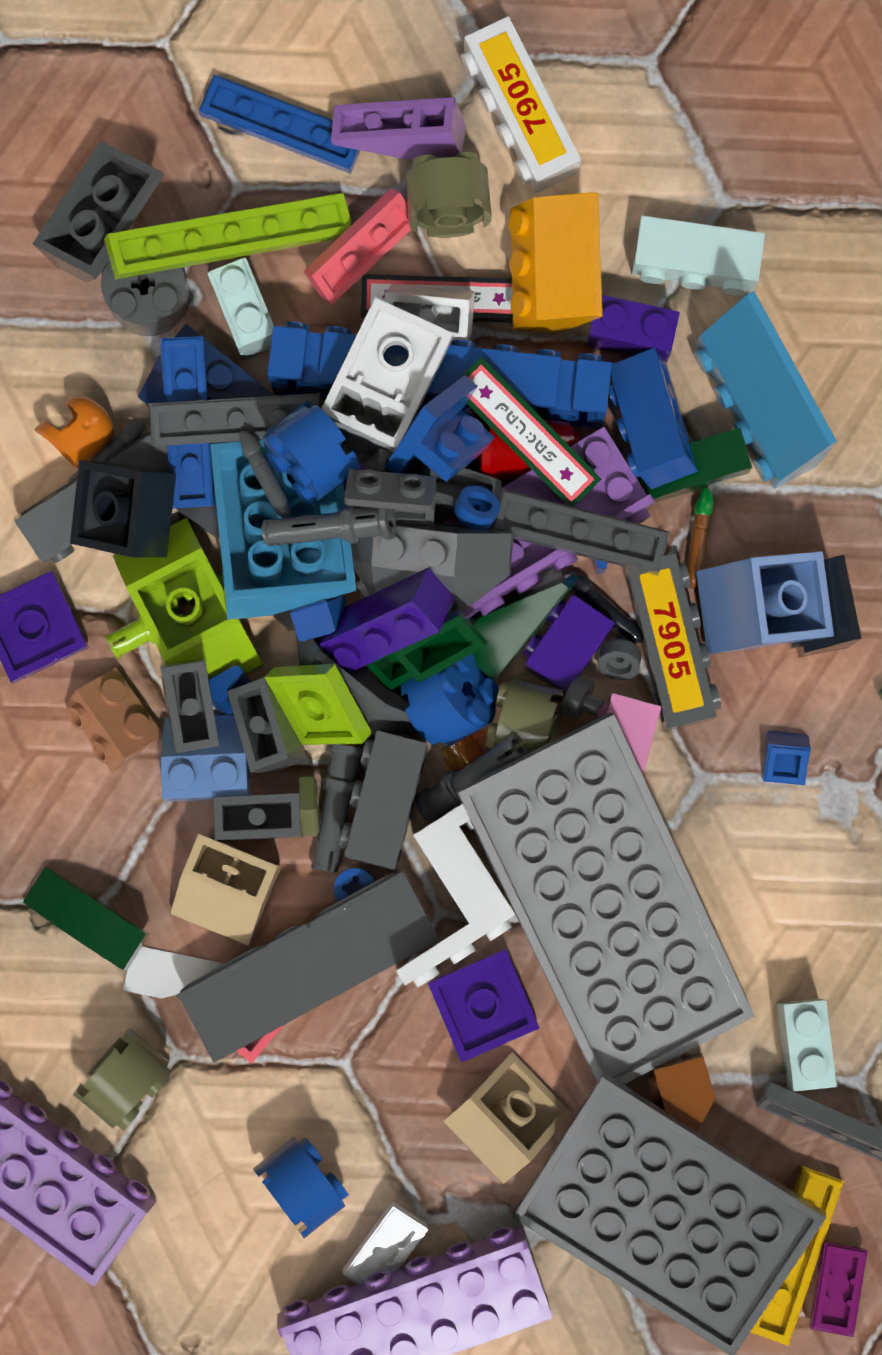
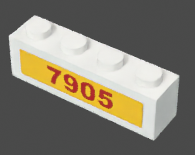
(521, 105)

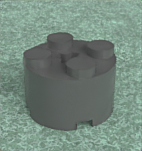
(149, 313)

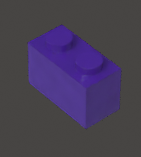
(633, 328)
(568, 644)

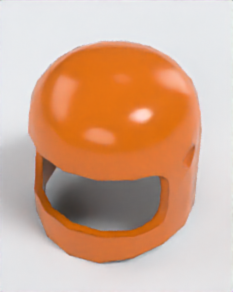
(84, 435)

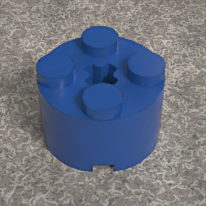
(310, 451)
(451, 702)
(301, 1185)

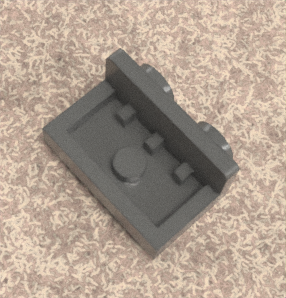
(408, 494)

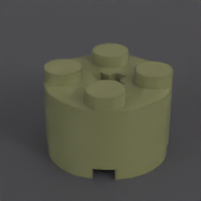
(448, 195)
(528, 713)
(123, 1079)

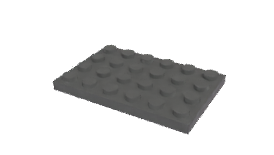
(669, 1214)

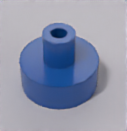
(476, 507)

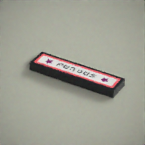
(490, 301)

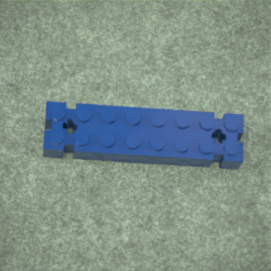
(551, 386)

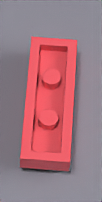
(359, 247)

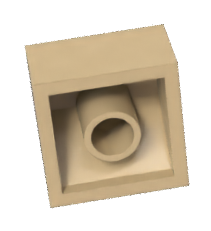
(507, 1118)

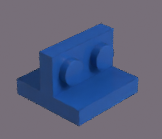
(443, 434)

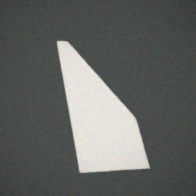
(164, 973)

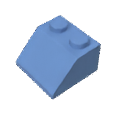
(207, 771)

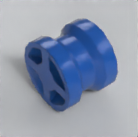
(344, 887)

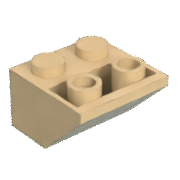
(224, 889)

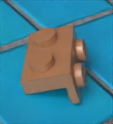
(112, 719)

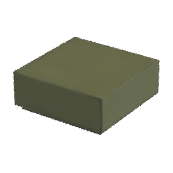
(309, 806)

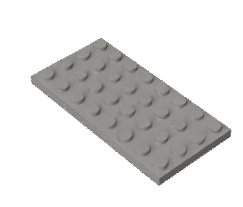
(605, 901)

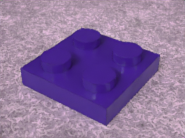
(37, 628)
(483, 1005)

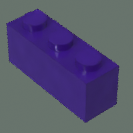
(389, 620)

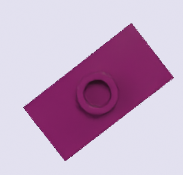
(838, 1289)

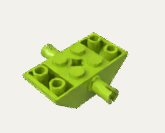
(159, 587)

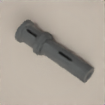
(348, 523)
(339, 786)
(443, 797)

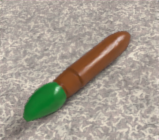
(703, 510)

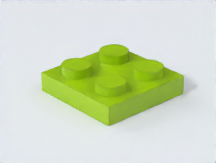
(318, 704)

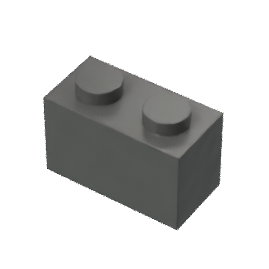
(189, 705)
(264, 729)
(257, 817)

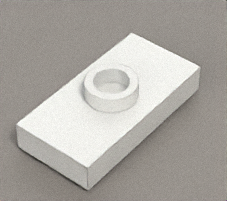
(386, 1244)

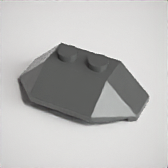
(461, 557)
(380, 706)

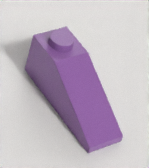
(401, 127)

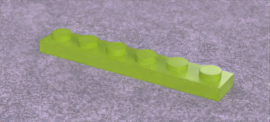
(227, 235)

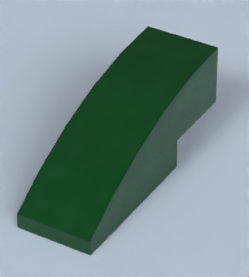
(716, 459)
(431, 655)
(86, 918)

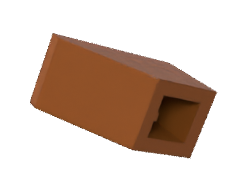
(684, 1089)

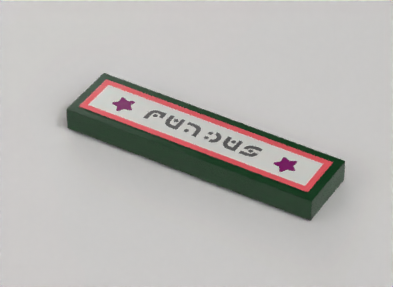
(529, 435)

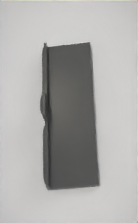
(307, 965)

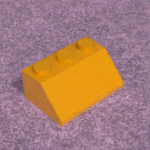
(555, 262)

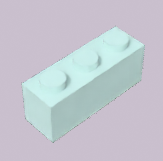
(698, 255)

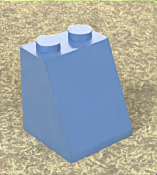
(765, 602)

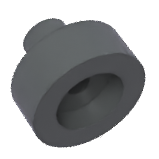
(619, 659)
(580, 698)

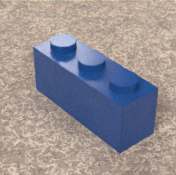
(651, 419)

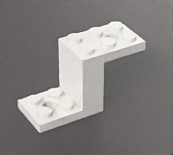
(379, 401)
(470, 889)

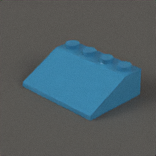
(764, 392)
(278, 577)

